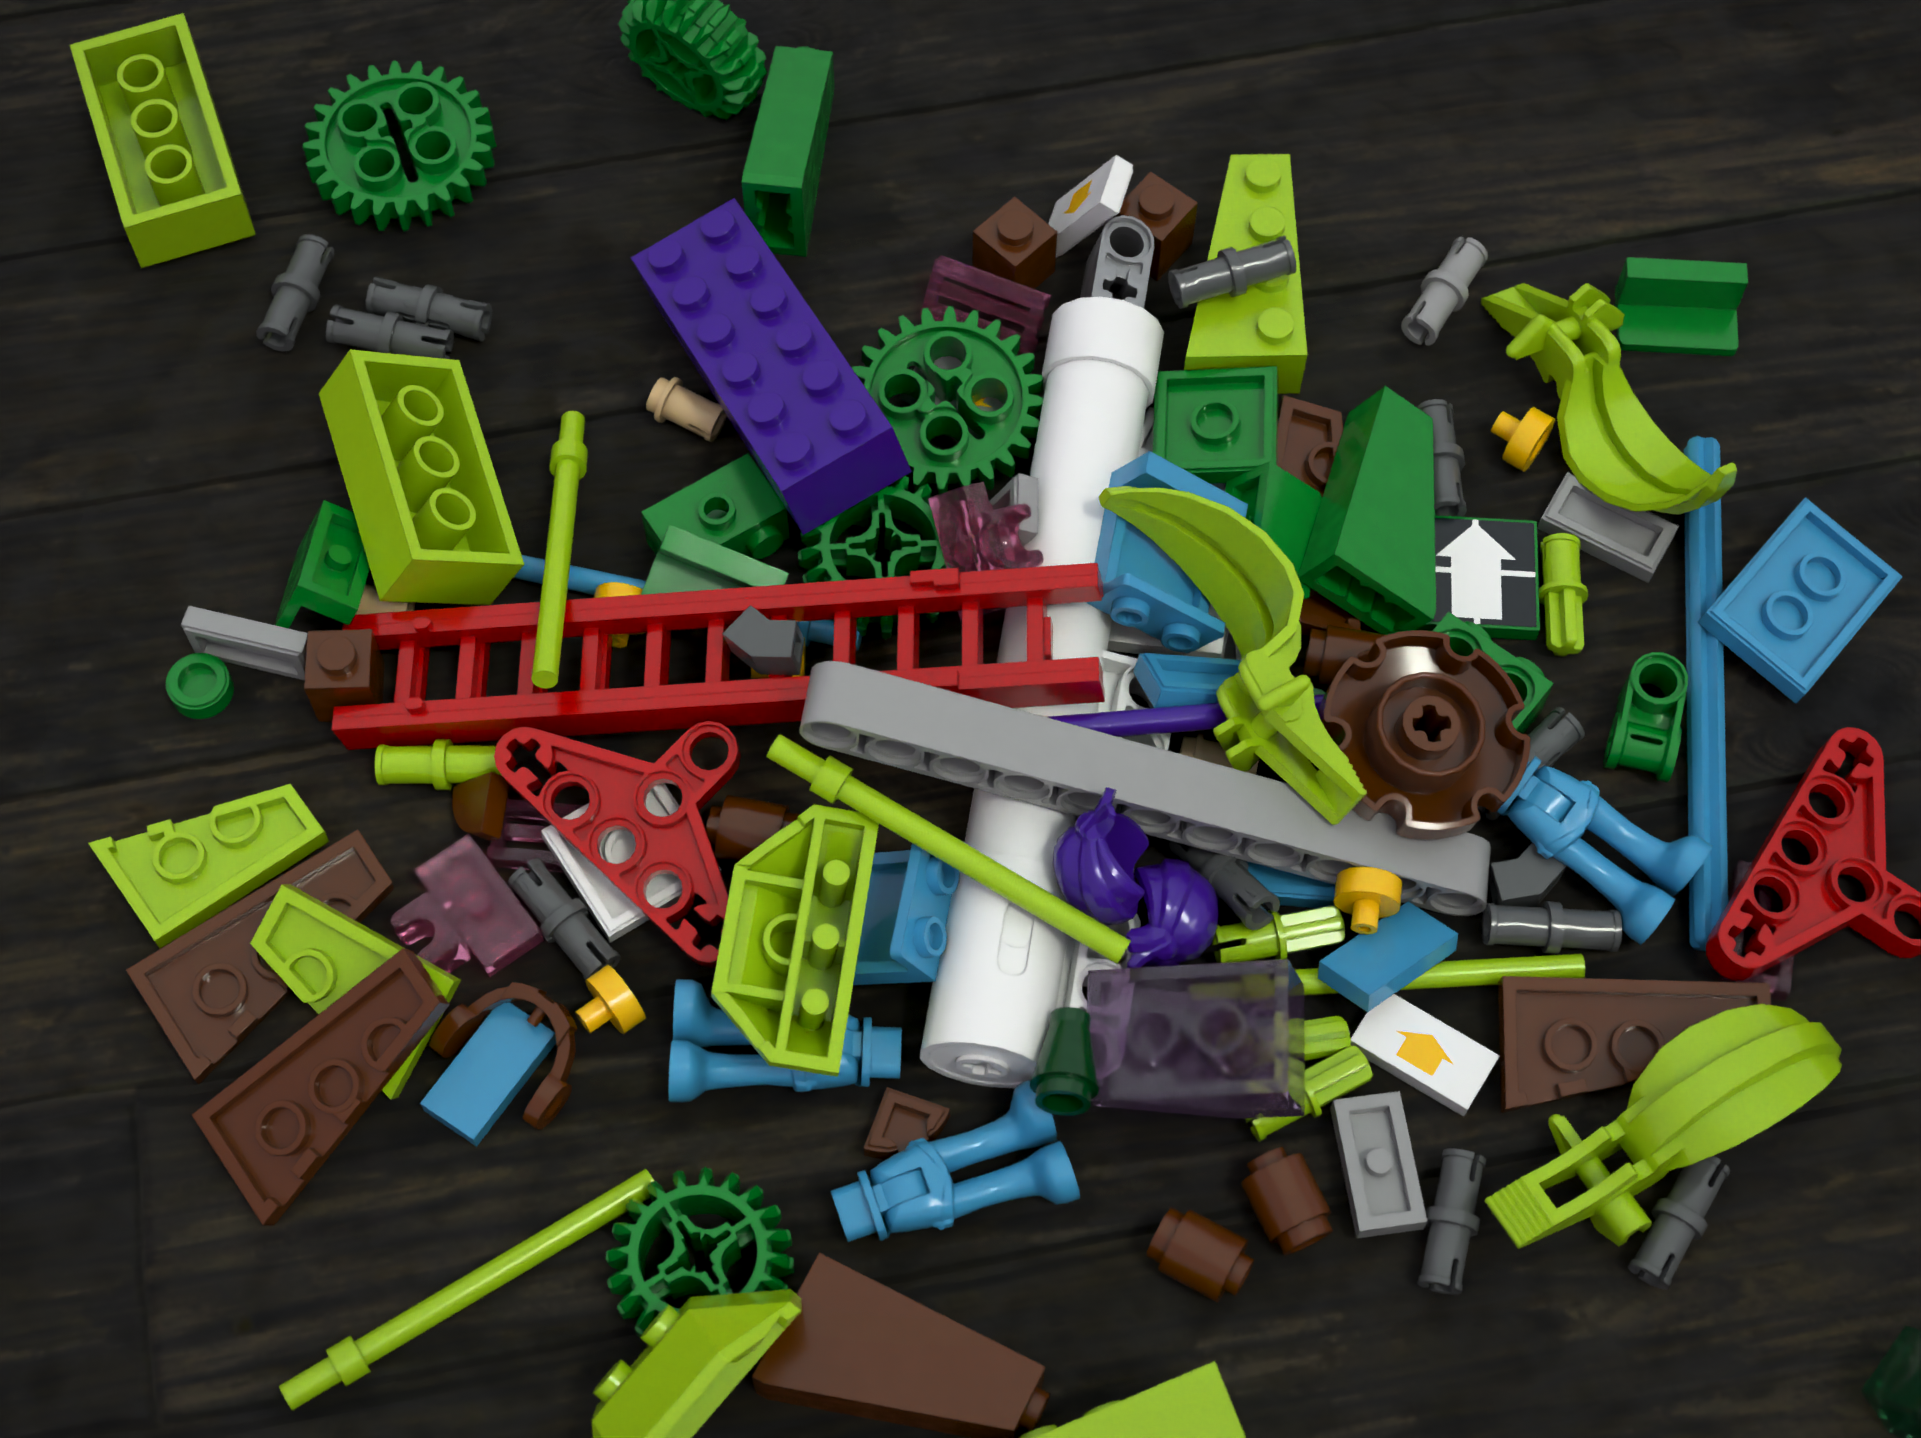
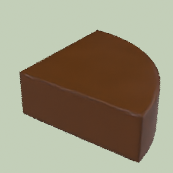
(481, 805)
(901, 1121)

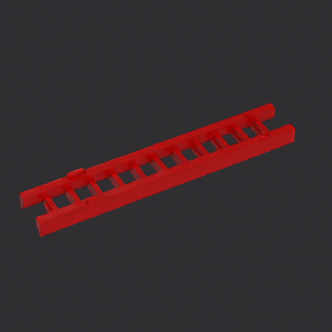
(731, 703)

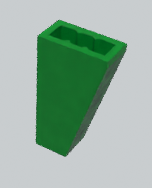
(789, 148)
(1378, 518)

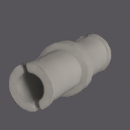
(1444, 291)

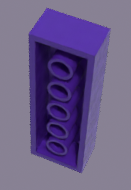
(771, 366)

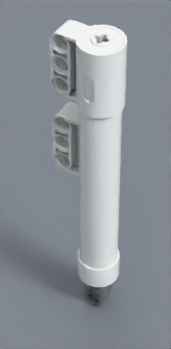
(999, 961)

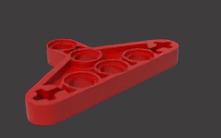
(618, 801)
(1810, 893)

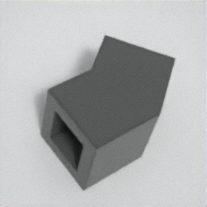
(766, 644)
(1523, 879)

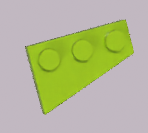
(205, 864)
(328, 954)

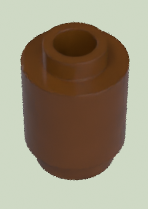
(1331, 649)
(744, 825)
(1287, 1200)
(1200, 1254)

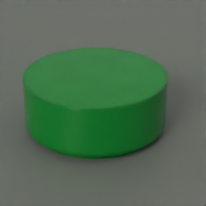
(199, 685)

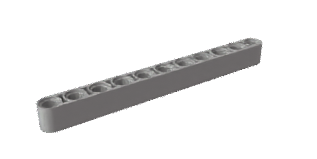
(1159, 789)

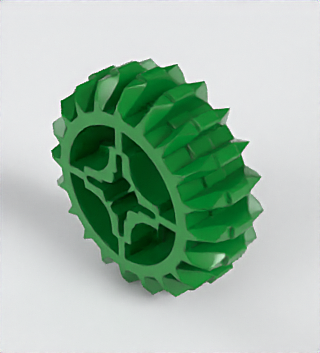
(695, 53)
(858, 553)
(724, 1242)

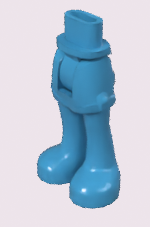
(1558, 809)
(696, 1024)
(916, 1186)

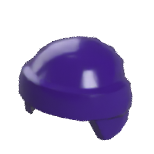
(1098, 862)
(1180, 915)

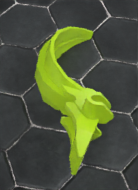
(1600, 421)
(1261, 603)
(1689, 1103)

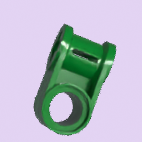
(1648, 728)

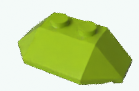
(796, 938)
(690, 1364)

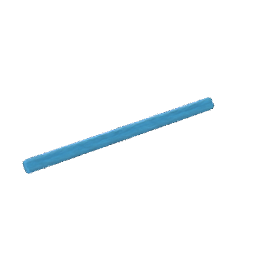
(1705, 704)

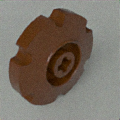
(1450, 698)

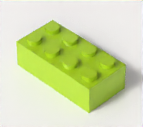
(162, 140)
(420, 479)

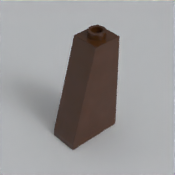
(897, 1362)

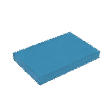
(1800, 600)

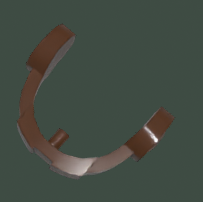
(554, 1089)

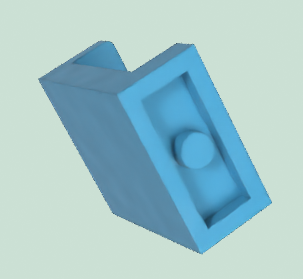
(1140, 580)
(905, 918)

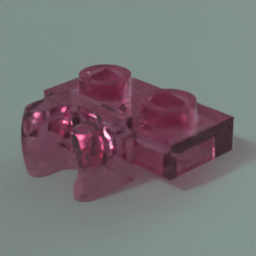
(977, 535)
(466, 912)

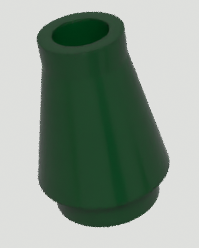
(1066, 1065)

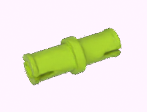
(436, 764)

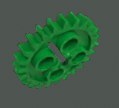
(358, 160)
(986, 371)

